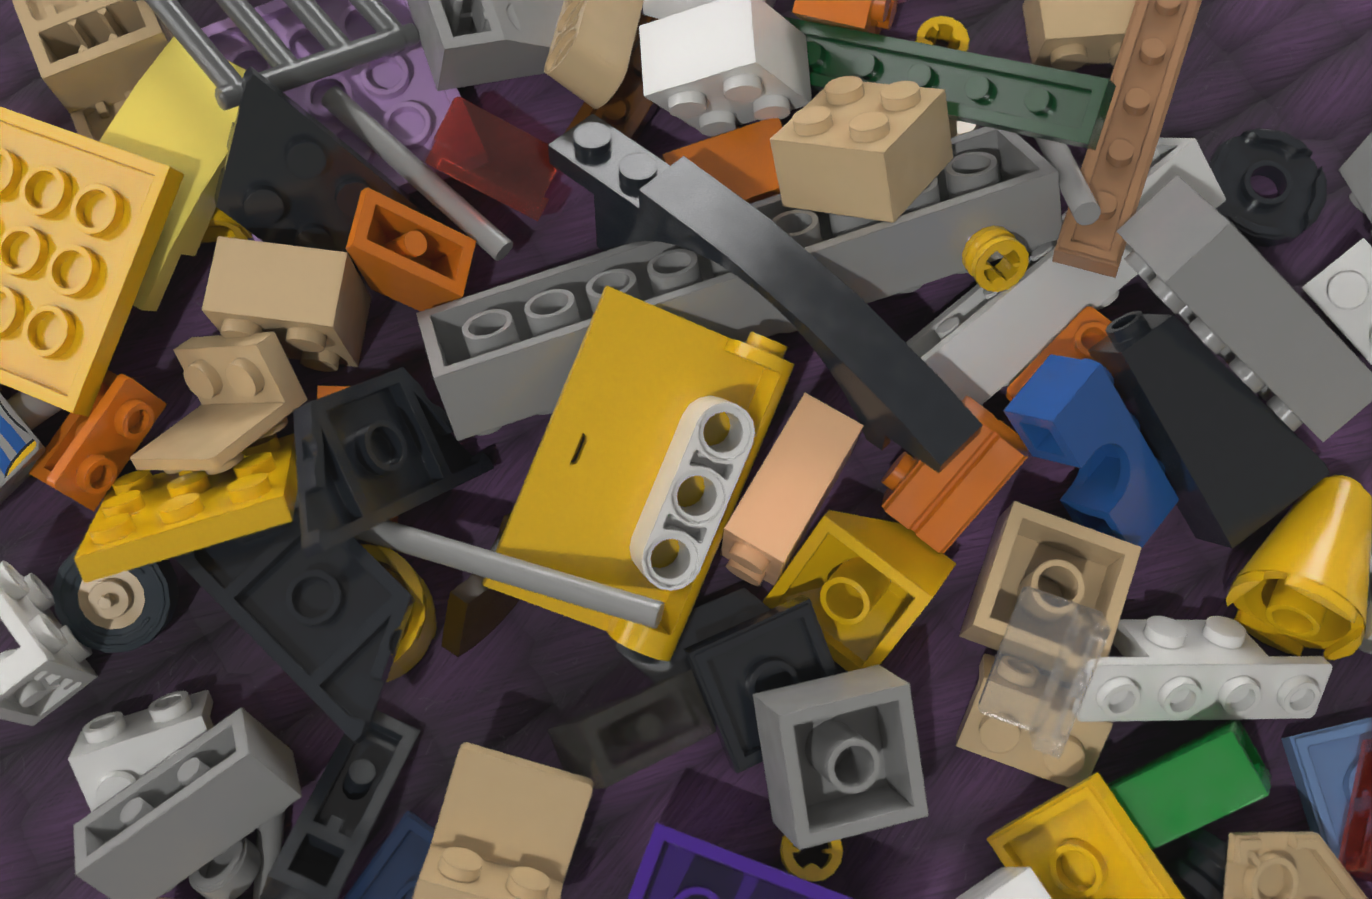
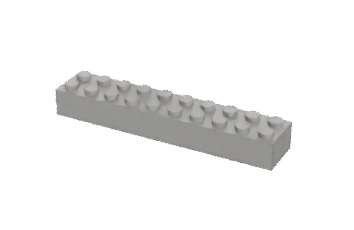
(514, 344)

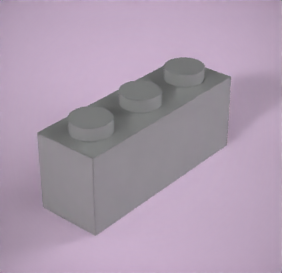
(186, 810)

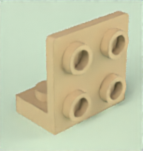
(244, 397)
(504, 829)

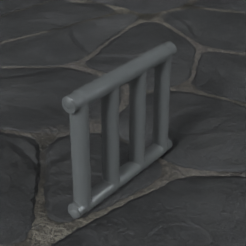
(286, 69)

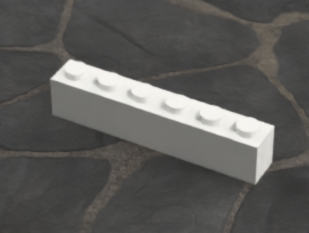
(996, 335)

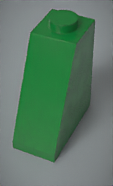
(1193, 784)

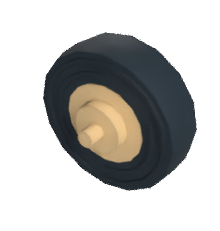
(118, 609)

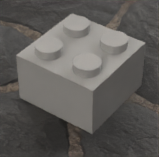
(840, 755)

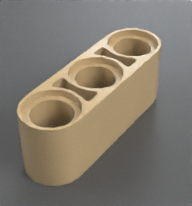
(593, 47)

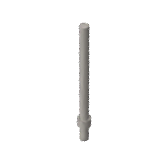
(515, 572)

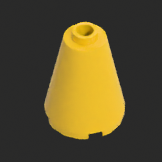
(1311, 574)

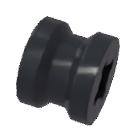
(1201, 867)

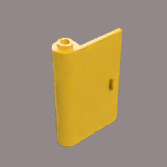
(627, 399)

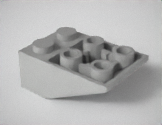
(484, 38)

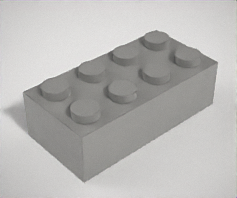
(1245, 311)

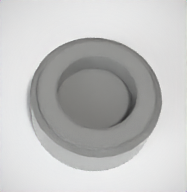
(229, 873)

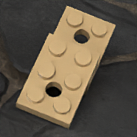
(92, 53)

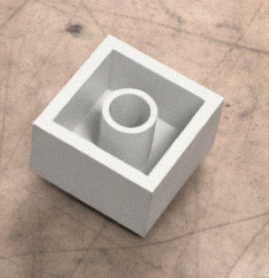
(725, 65)

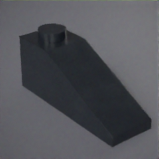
(341, 813)

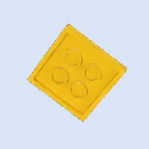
(176, 513)

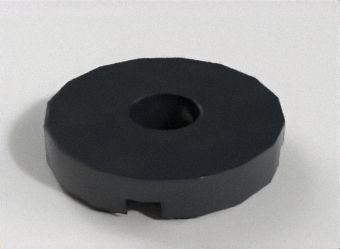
(1289, 166)

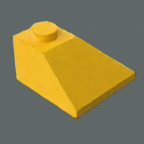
(863, 583)

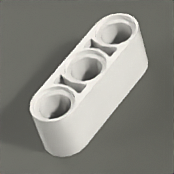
(695, 524)

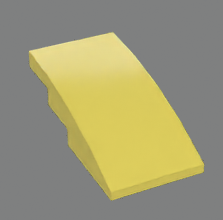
(178, 124)

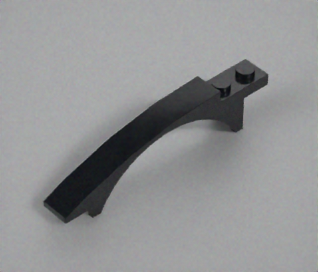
(686, 207)

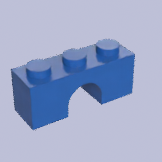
(1079, 420)

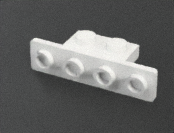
(1199, 674)

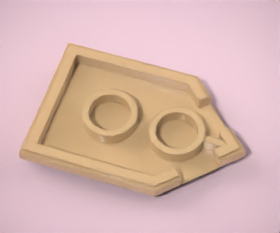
(1285, 868)

